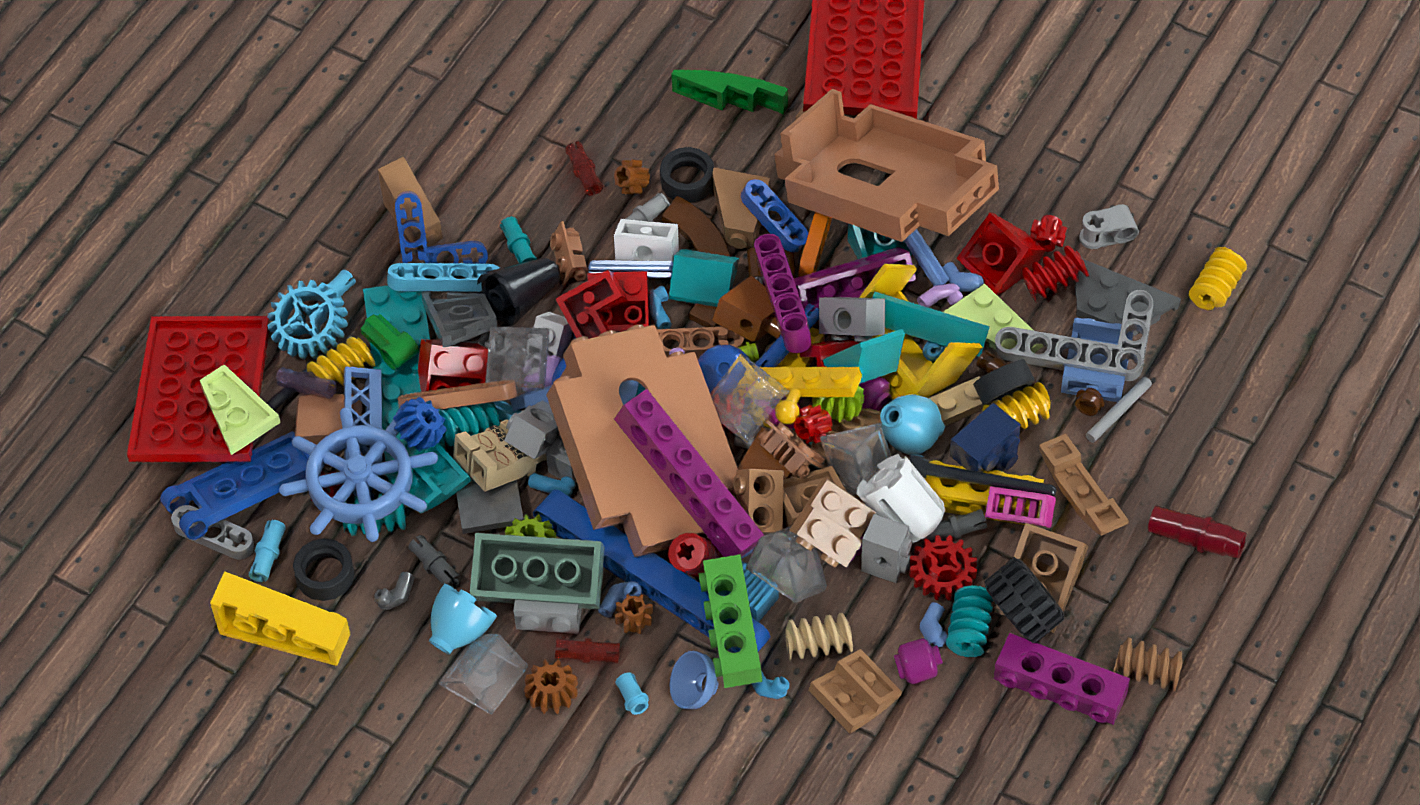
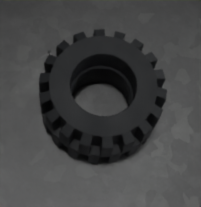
(1024, 600)

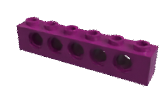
(688, 475)

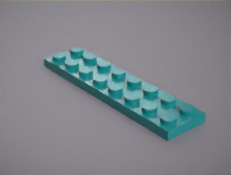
(407, 314)

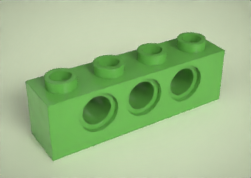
(728, 575)

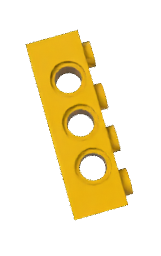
(963, 499)

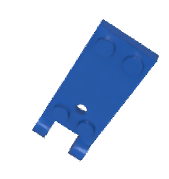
(243, 482)

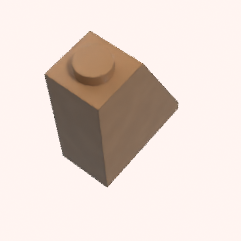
(398, 178)
(737, 222)

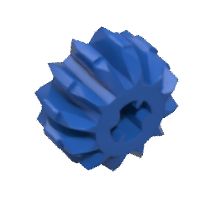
(419, 424)

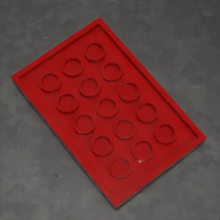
(865, 53)
(171, 410)

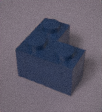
(987, 442)

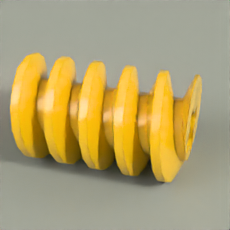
(1217, 279)
(348, 355)
(1026, 404)

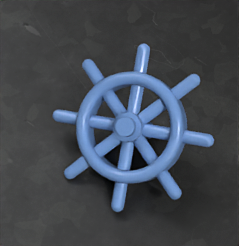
(358, 475)

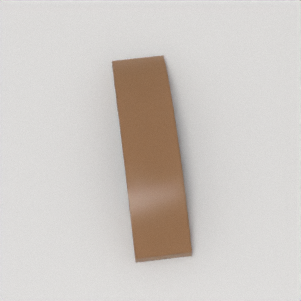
(1079, 487)

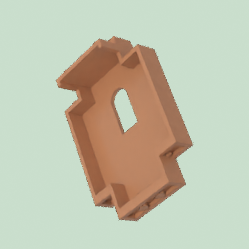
(934, 171)
(607, 466)

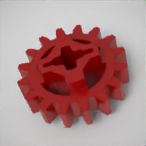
(943, 567)

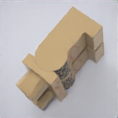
(492, 457)

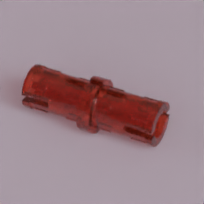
(584, 168)
(587, 650)

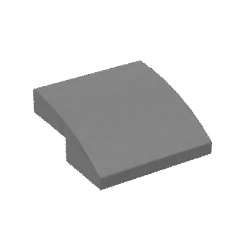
(488, 509)

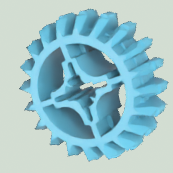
(297, 324)

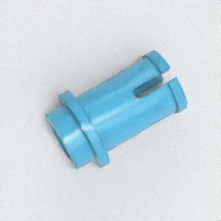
(341, 283)
(635, 700)

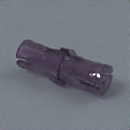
(306, 383)

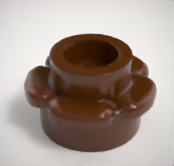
(1089, 401)

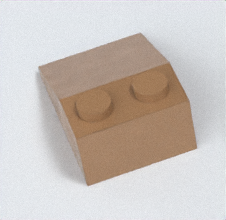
(1052, 559)

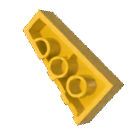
(277, 620)

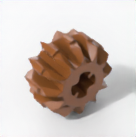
(551, 686)

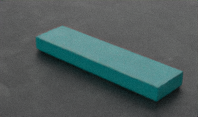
(930, 323)

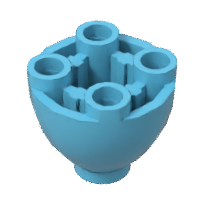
(911, 423)
(457, 619)

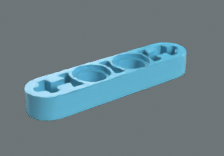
(411, 276)

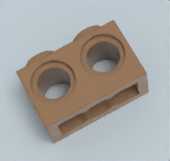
(768, 499)

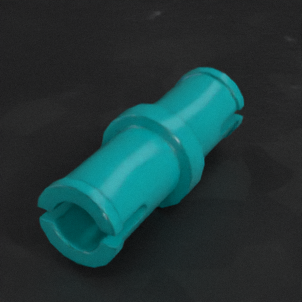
(517, 241)

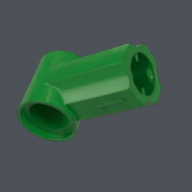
(393, 346)

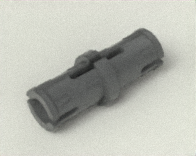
(959, 525)
(434, 561)

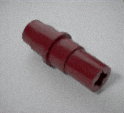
(1197, 532)

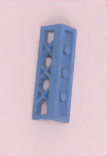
(370, 396)

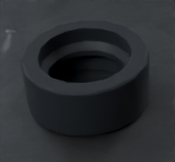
(681, 158)
(1003, 381)
(320, 549)

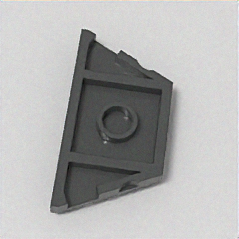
(1105, 294)
(459, 316)

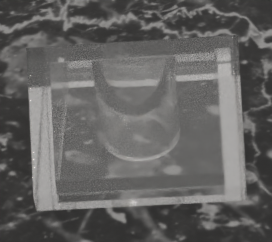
(856, 454)
(485, 672)

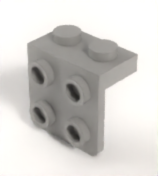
(547, 616)

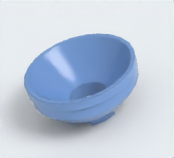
(688, 677)

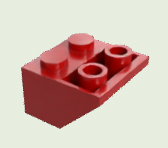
(636, 307)
(451, 366)

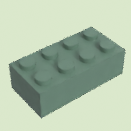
(537, 570)

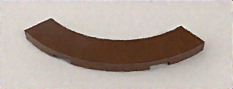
(704, 237)

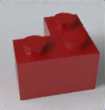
(588, 301)

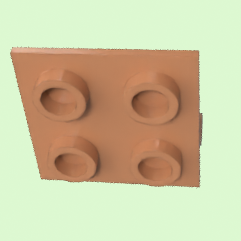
(790, 449)

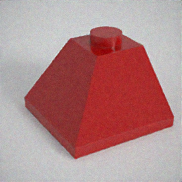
(999, 253)

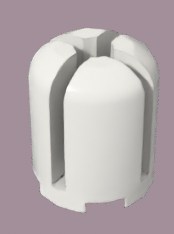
(903, 496)

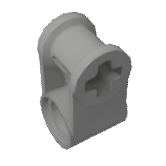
(1110, 224)

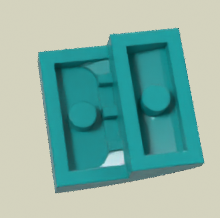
(435, 481)

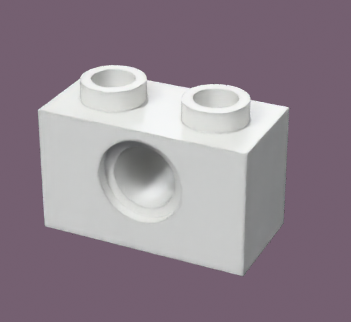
(645, 241)

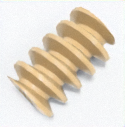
(818, 635)

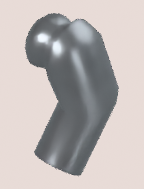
(396, 596)

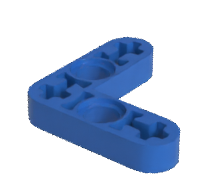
(430, 253)

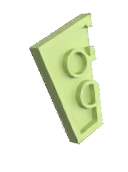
(988, 309)
(237, 409)

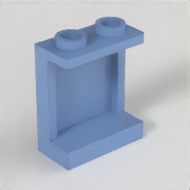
(1107, 384)

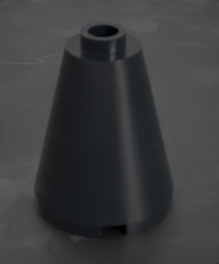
(518, 288)

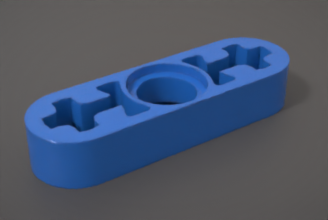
(754, 204)

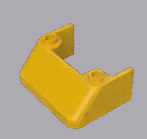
(914, 371)

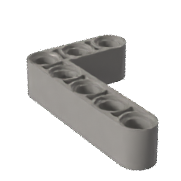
(1085, 348)

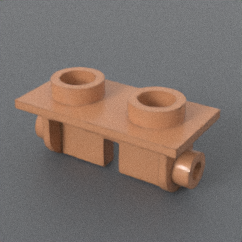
(566, 244)

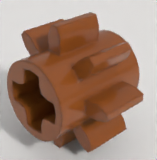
(632, 176)
(633, 613)

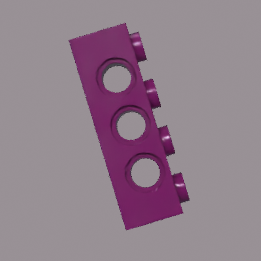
(847, 278)
(1052, 665)

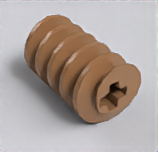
(1149, 663)

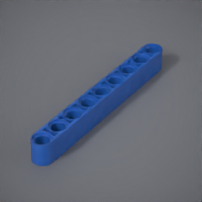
(655, 575)

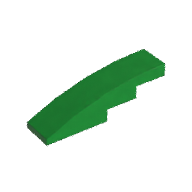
(722, 88)

